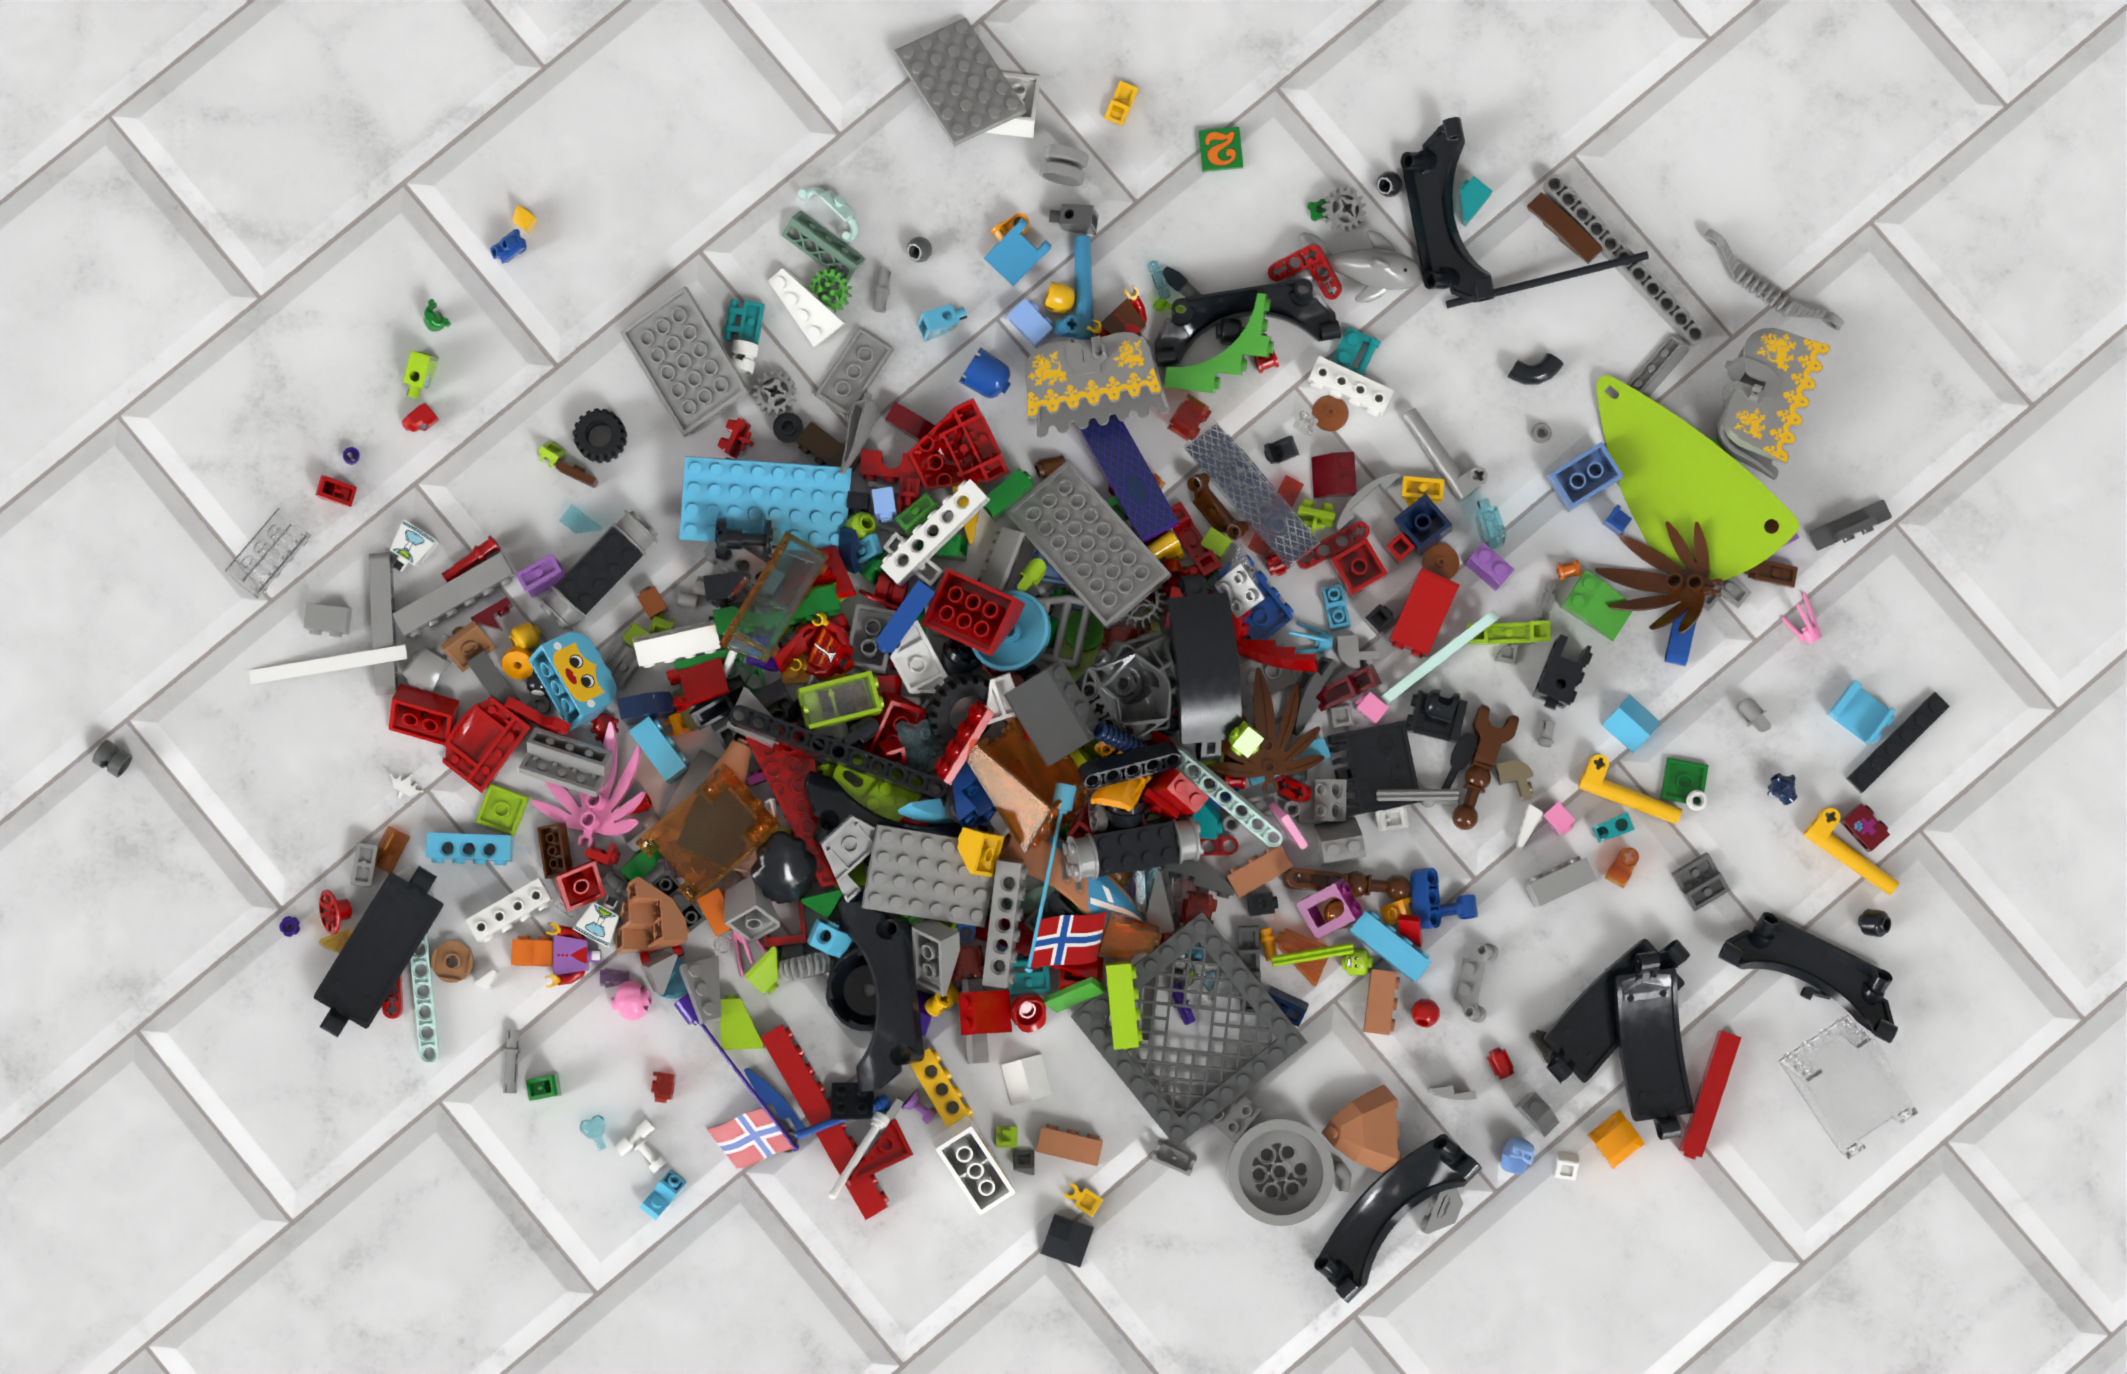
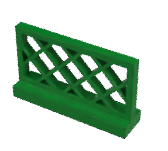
(686, 663)

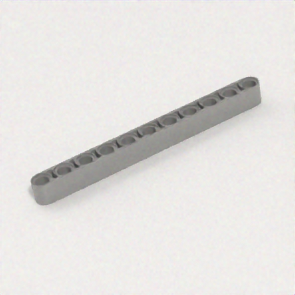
(1626, 271)

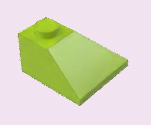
(765, 973)

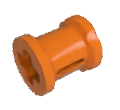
(1568, 569)

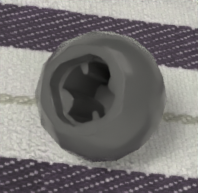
(919, 249)

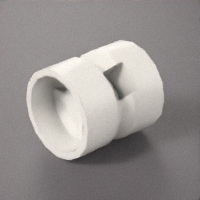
(748, 352)

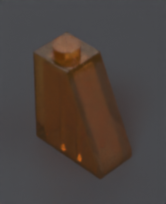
(1128, 937)
(1292, 942)

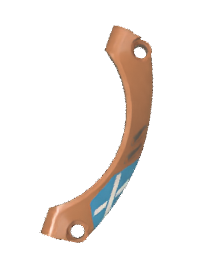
(1089, 894)

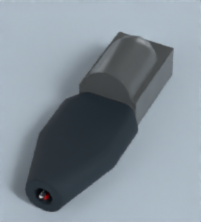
(1179, 282)

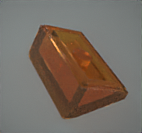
(390, 849)

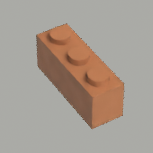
(1258, 871)
(1381, 1002)
(1069, 1145)

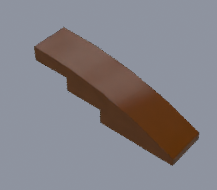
(1564, 227)

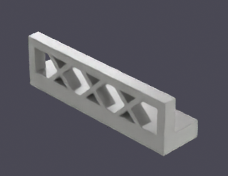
(976, 1044)

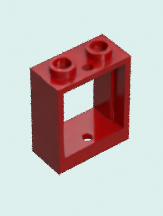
(787, 940)

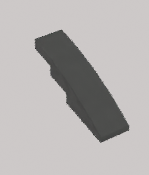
(492, 679)
(1249, 953)

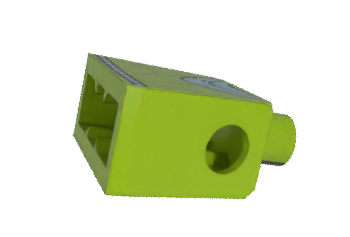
(425, 366)

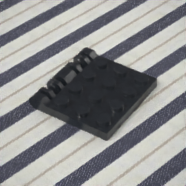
(1378, 761)

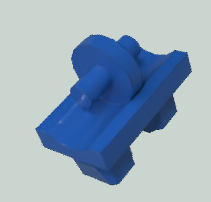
(509, 247)

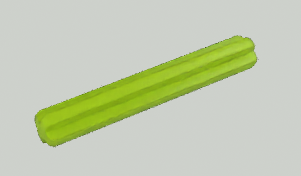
(1312, 954)

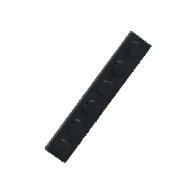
(1897, 742)

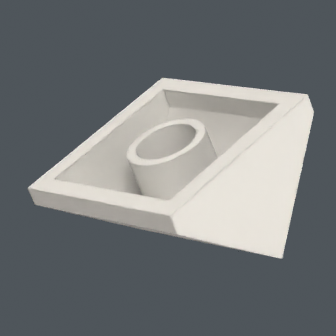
(1026, 1079)

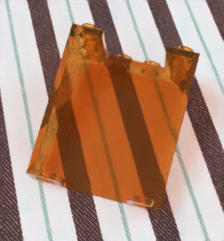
(1024, 785)
(710, 831)

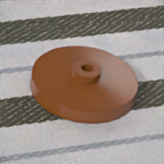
(1441, 560)

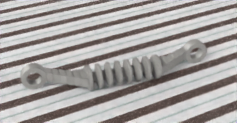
(1791, 308)

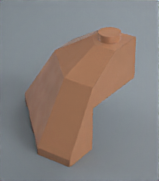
(649, 920)
(1367, 1130)

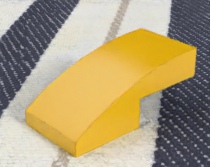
(1121, 103)

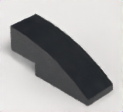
(716, 708)

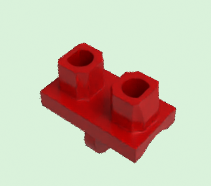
(738, 439)
(908, 492)

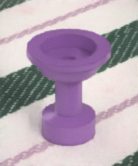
(913, 1102)

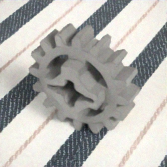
(1337, 202)
(783, 394)

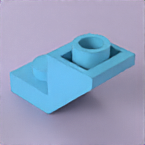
(663, 1194)

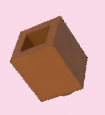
(652, 602)

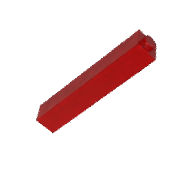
(1709, 1094)

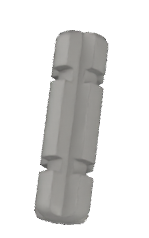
(1547, 601)

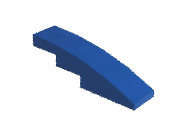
(770, 1095)

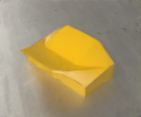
(1416, 487)

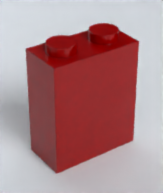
(985, 1012)

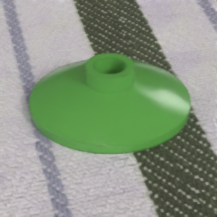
(1094, 630)

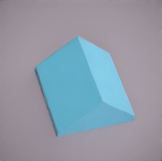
(1631, 724)

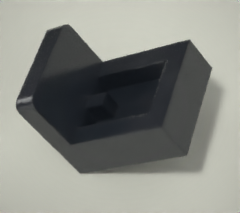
(1281, 450)

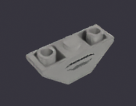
(1443, 1212)

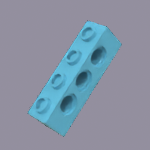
(437, 842)

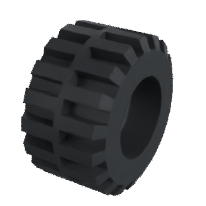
(594, 419)

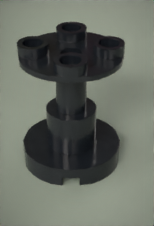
(734, 538)

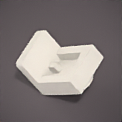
(1391, 819)

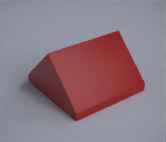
(579, 885)

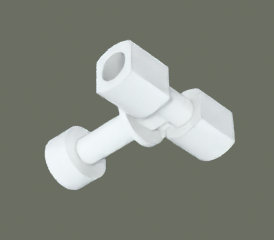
(637, 1141)

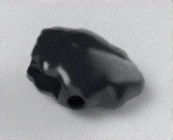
(784, 868)

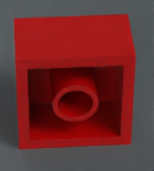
(1358, 567)

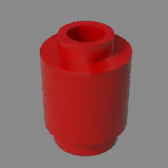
(1500, 1063)

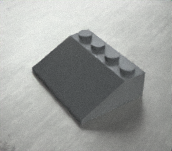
(1053, 712)

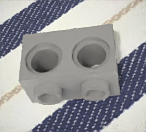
(1330, 799)

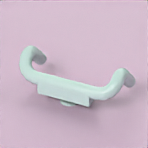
(838, 204)

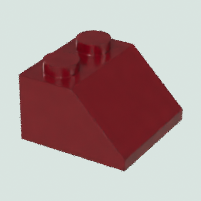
(1334, 475)

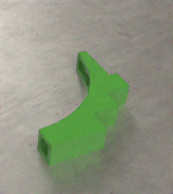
(1251, 342)

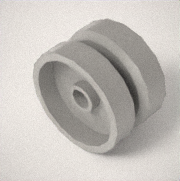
(1064, 165)

